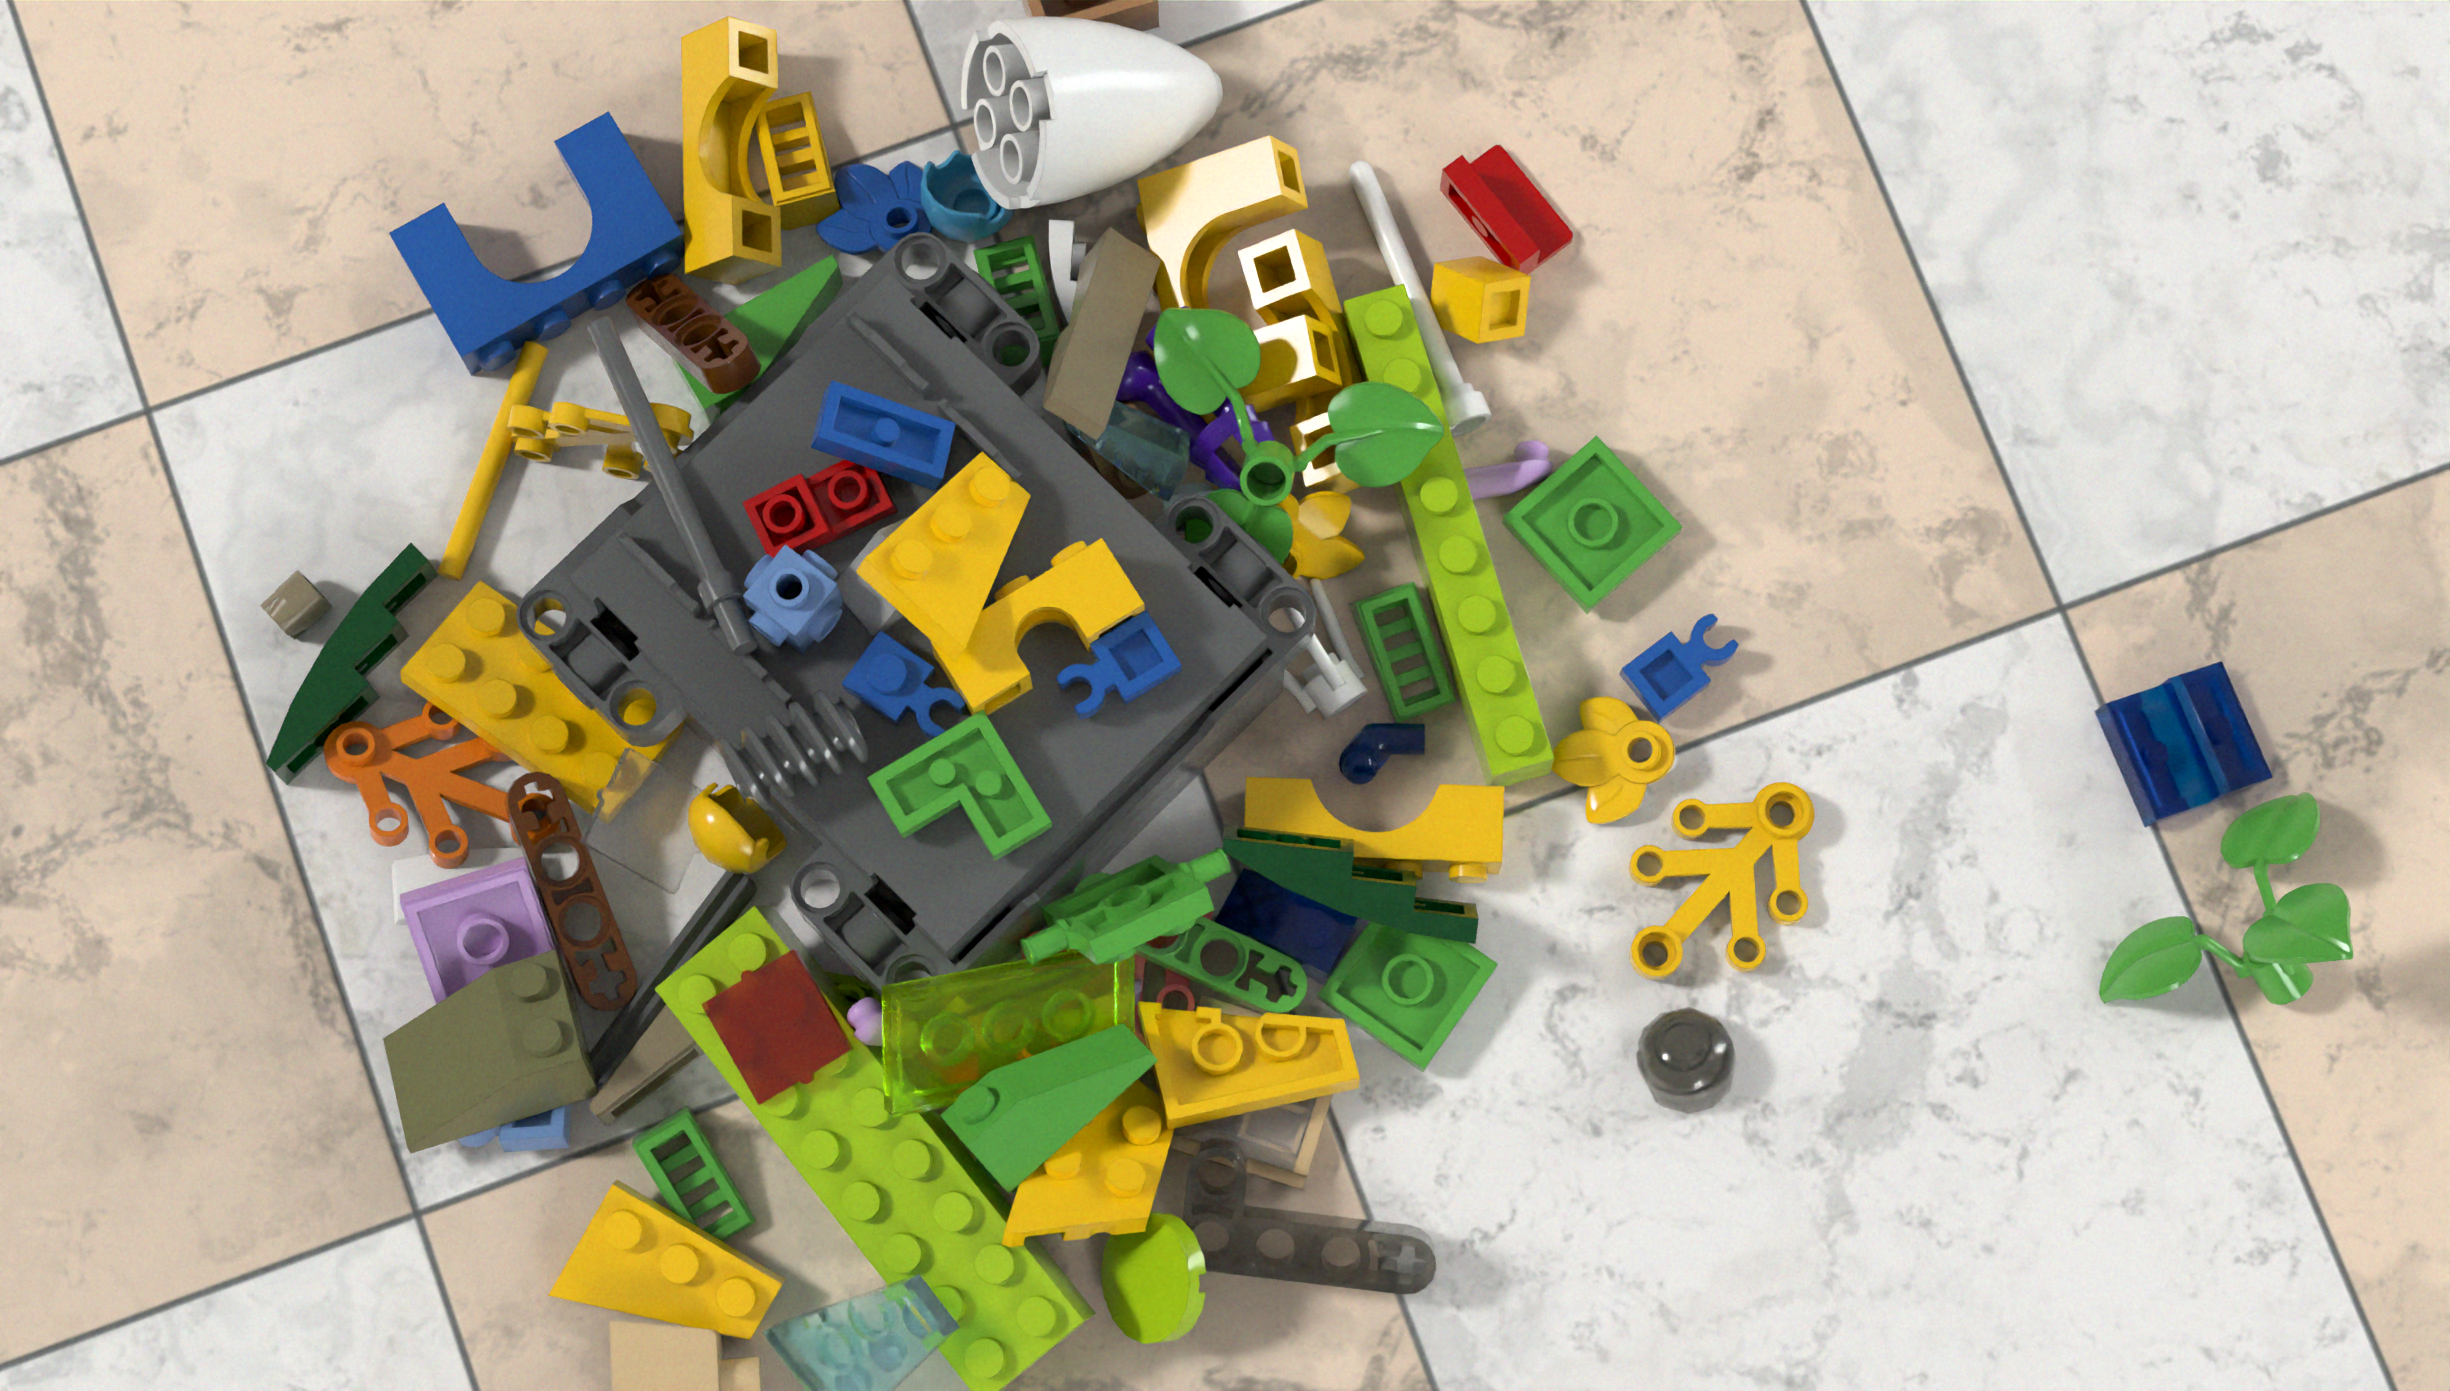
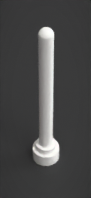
(1463, 406)

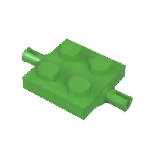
(1128, 909)

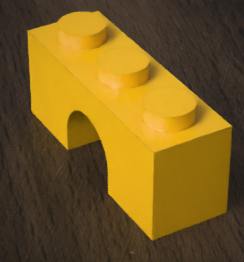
(1080, 591)

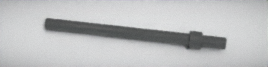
(717, 587)

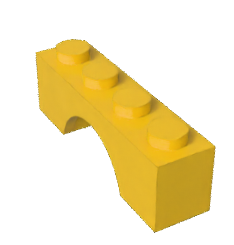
(725, 83)
(1293, 279)
(1453, 834)

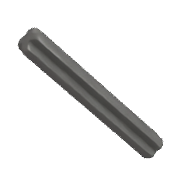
(708, 922)

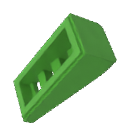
(1008, 255)
(1381, 660)
(667, 1130)

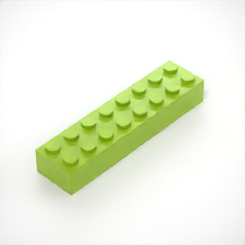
(889, 1181)

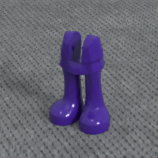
(1143, 384)

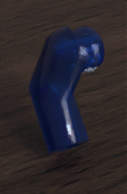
(1375, 745)

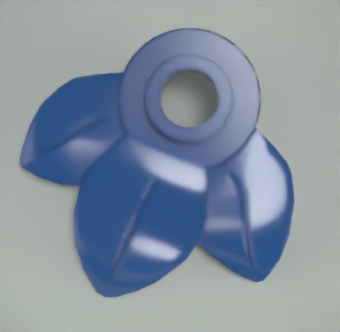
(873, 206)

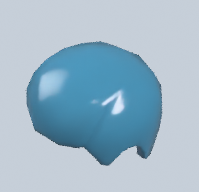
(959, 202)

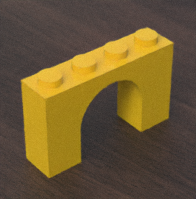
(1189, 220)

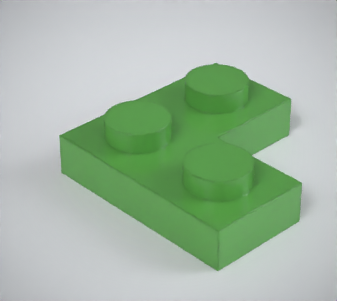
(964, 769)

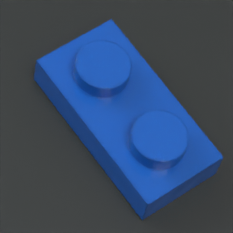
(883, 435)

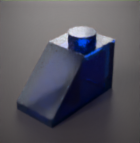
(1288, 923)

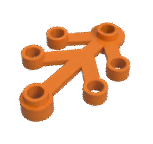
(426, 780)

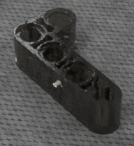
(1307, 1230)

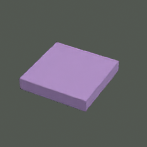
(476, 924)

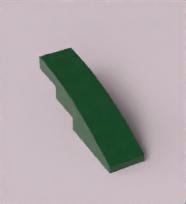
(336, 683)
(1325, 873)

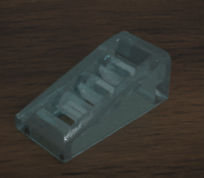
(1143, 449)

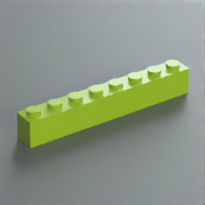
(1454, 556)

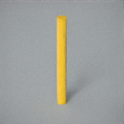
(491, 464)

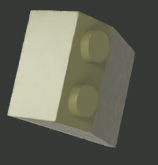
(491, 1054)

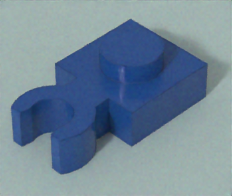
(1128, 661)
(1672, 672)
(896, 682)

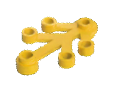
(569, 424)
(1727, 872)

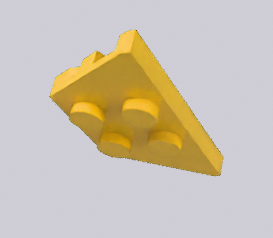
(1099, 1177)

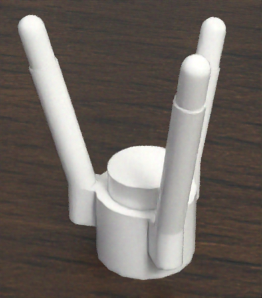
(1331, 680)

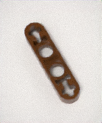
(693, 333)
(579, 888)

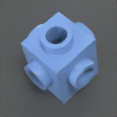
(799, 619)

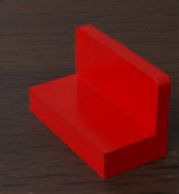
(1505, 209)

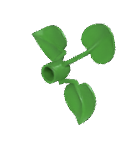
(1376, 425)
(2300, 929)

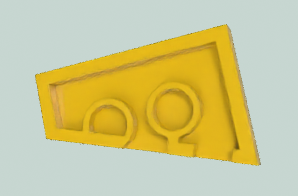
(949, 553)
(1242, 1064)
(665, 1269)

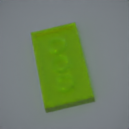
(965, 1023)

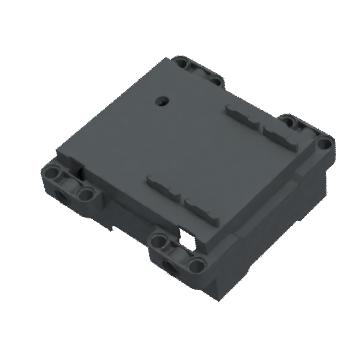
(1094, 776)

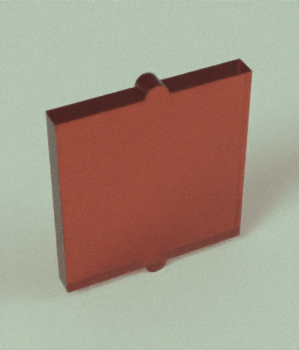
(777, 1026)

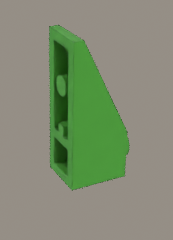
(773, 326)
(1040, 1102)

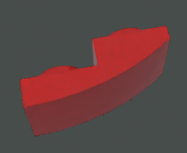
(819, 507)

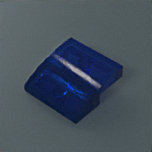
(2183, 744)

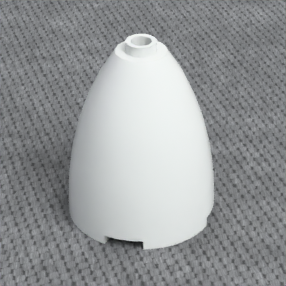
(1077, 105)

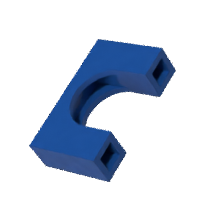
(493, 316)

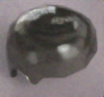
(1686, 1059)

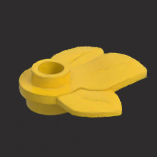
(1316, 544)
(1603, 758)

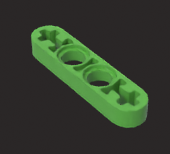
(1184, 959)

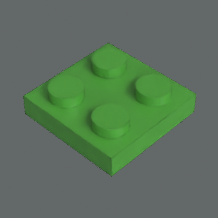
(1591, 524)
(1407, 989)

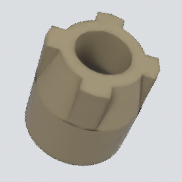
(296, 605)

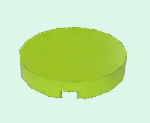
(1154, 1280)

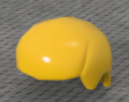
(732, 833)

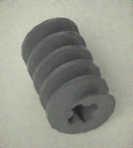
(793, 748)

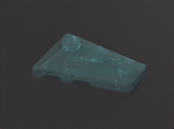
(864, 1339)

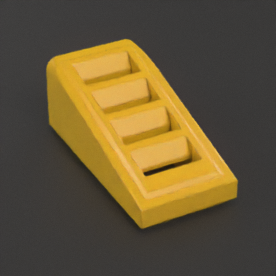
(809, 196)

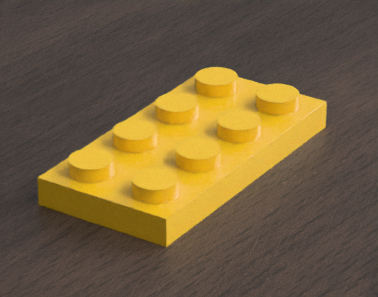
(505, 693)

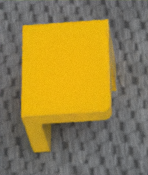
(1480, 299)

